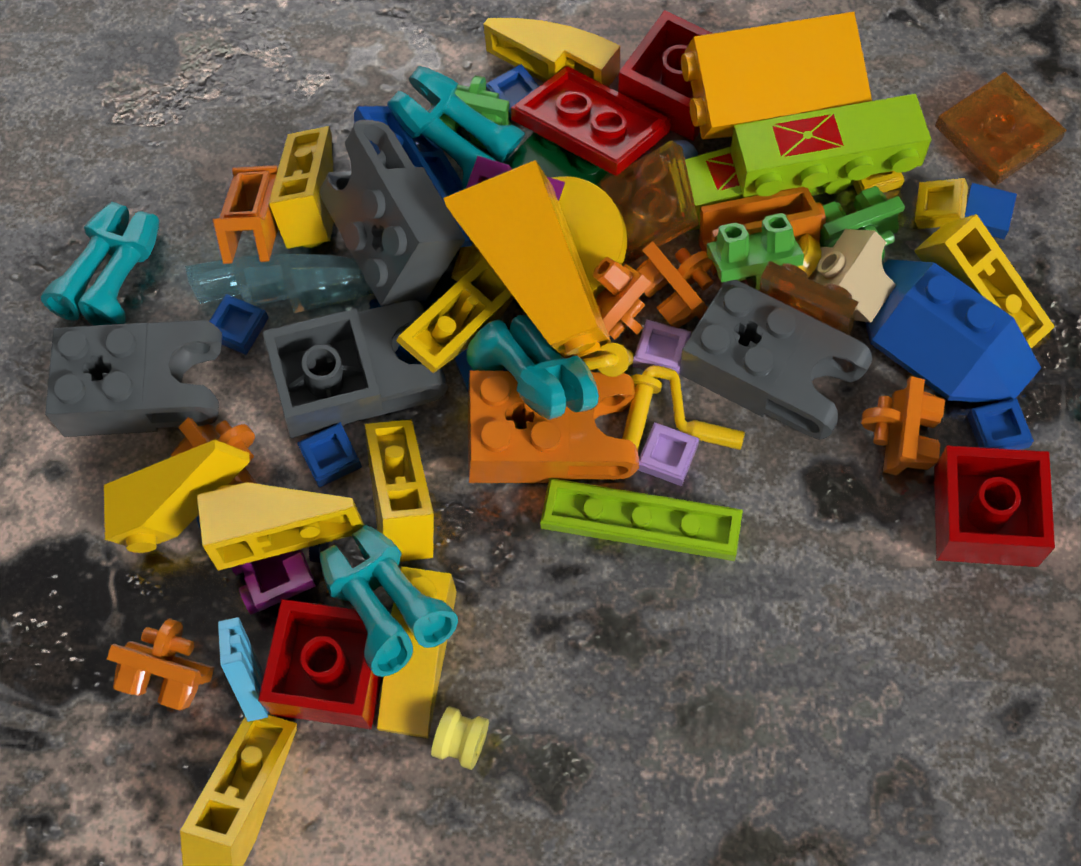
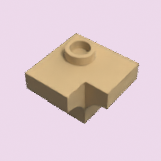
(858, 268)

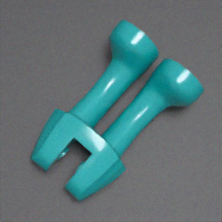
(440, 91)
(112, 236)
(543, 376)
(387, 643)

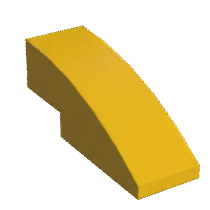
(550, 46)

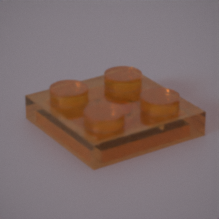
(1000, 128)
(653, 199)
(825, 303)

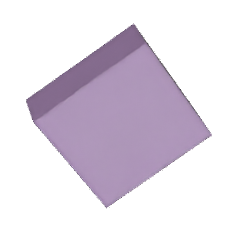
(660, 346)
(668, 454)

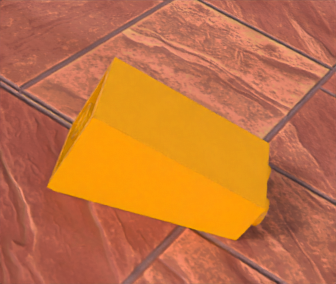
(774, 72)
(531, 250)

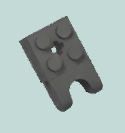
(391, 216)
(768, 357)
(361, 365)
(129, 377)

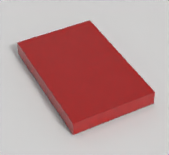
(591, 120)

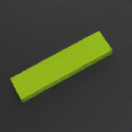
(641, 519)

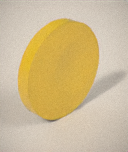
(593, 224)

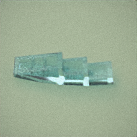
(302, 278)

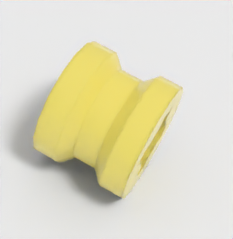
(459, 737)

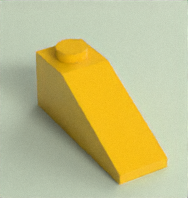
(296, 189)
(975, 258)
(456, 317)
(400, 488)
(163, 497)
(264, 521)
(411, 692)
(237, 795)

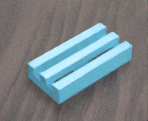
(241, 667)

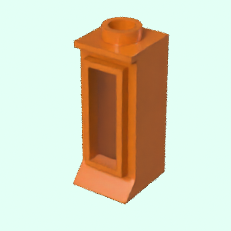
(248, 190)
(796, 203)

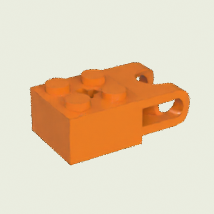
(545, 448)

